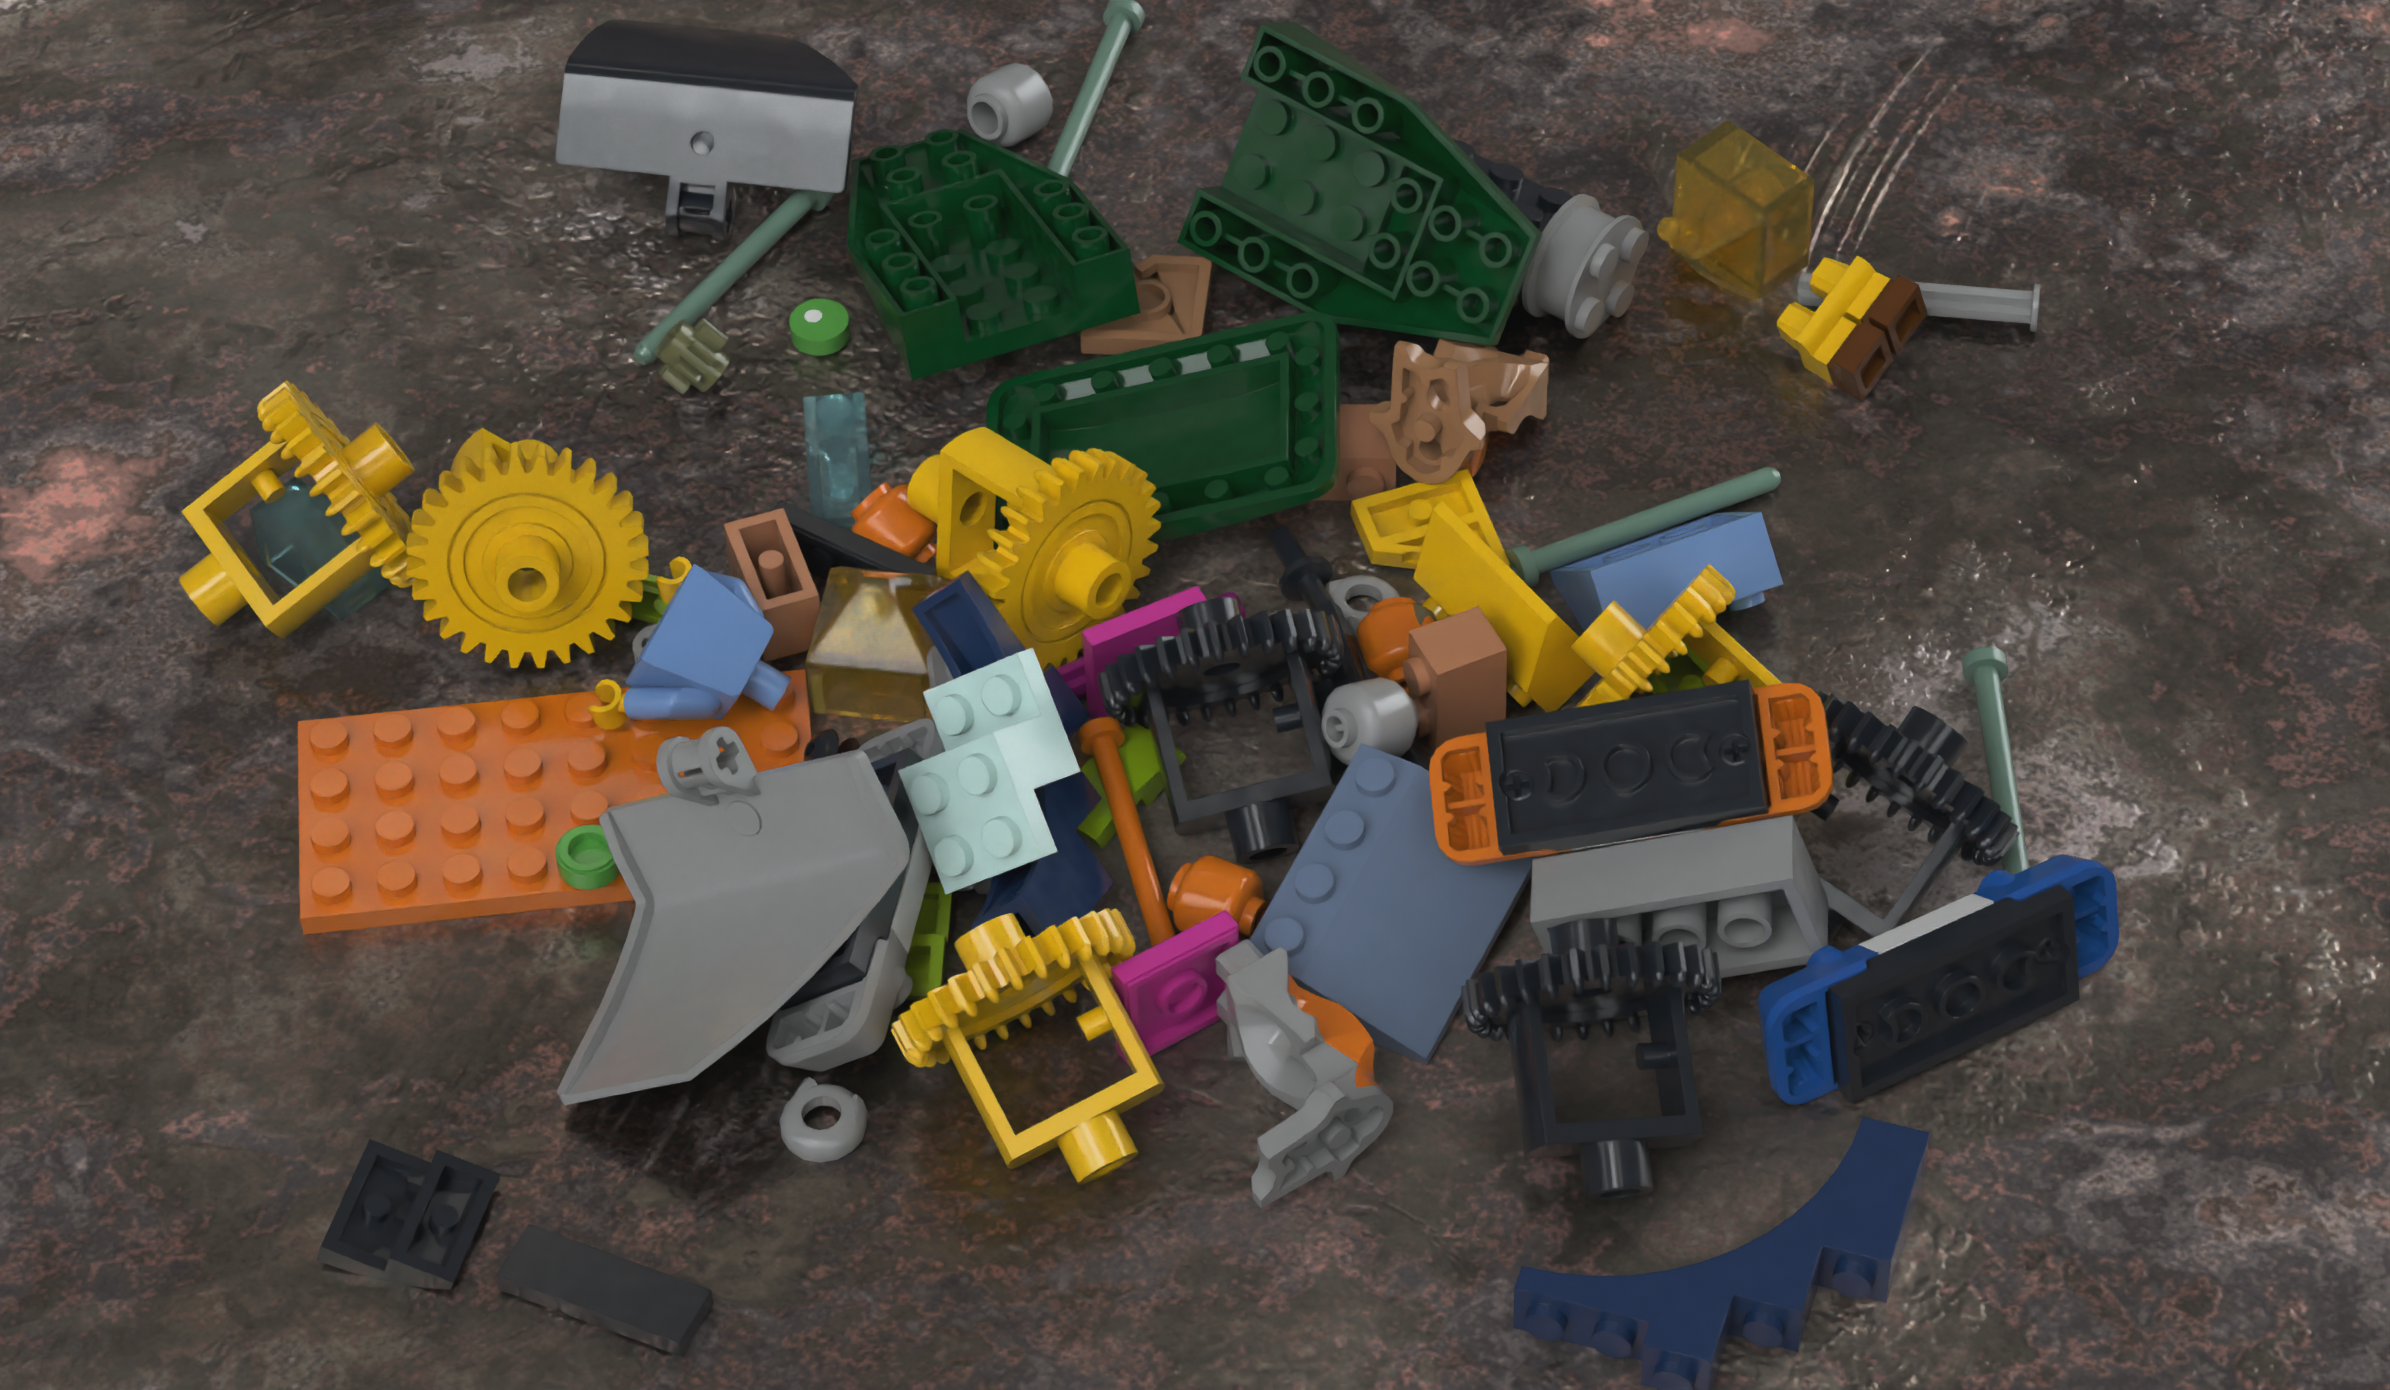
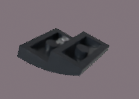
(408, 1217)

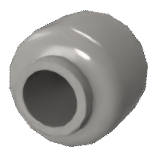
(1009, 105)
(1369, 713)

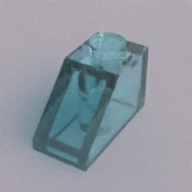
(837, 455)
(300, 539)

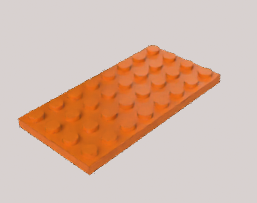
(468, 801)

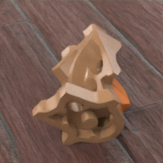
(1453, 401)

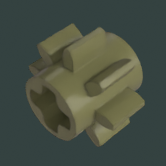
(692, 356)

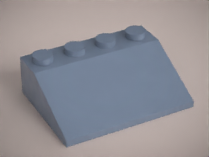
(1382, 911)

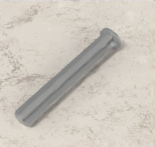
(1961, 301)

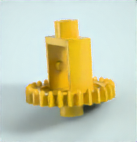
(351, 474)
(518, 510)
(1069, 541)
(1628, 652)
(1004, 983)

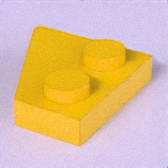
(1397, 520)

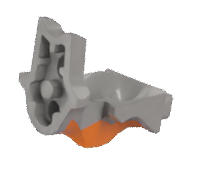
(1308, 1057)

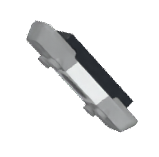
(852, 996)

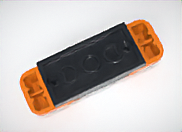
(1630, 771)

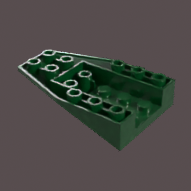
(1359, 202)
(979, 251)

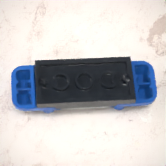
(1939, 982)

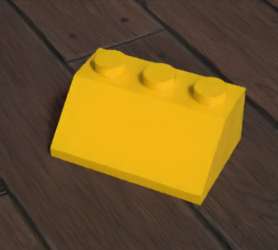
(1466, 573)

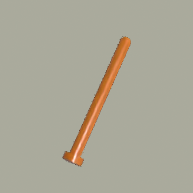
(1102, 739)

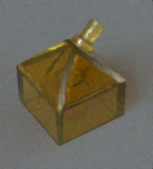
(1739, 213)
(871, 646)

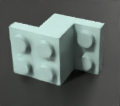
(979, 793)

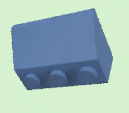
(1656, 569)

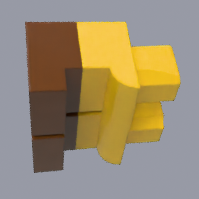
(1855, 325)

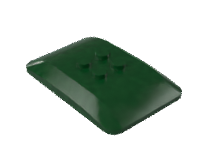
(1214, 419)

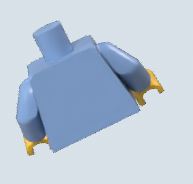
(697, 655)

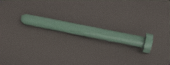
(1122, 20)
(733, 267)
(1530, 564)
(1985, 670)

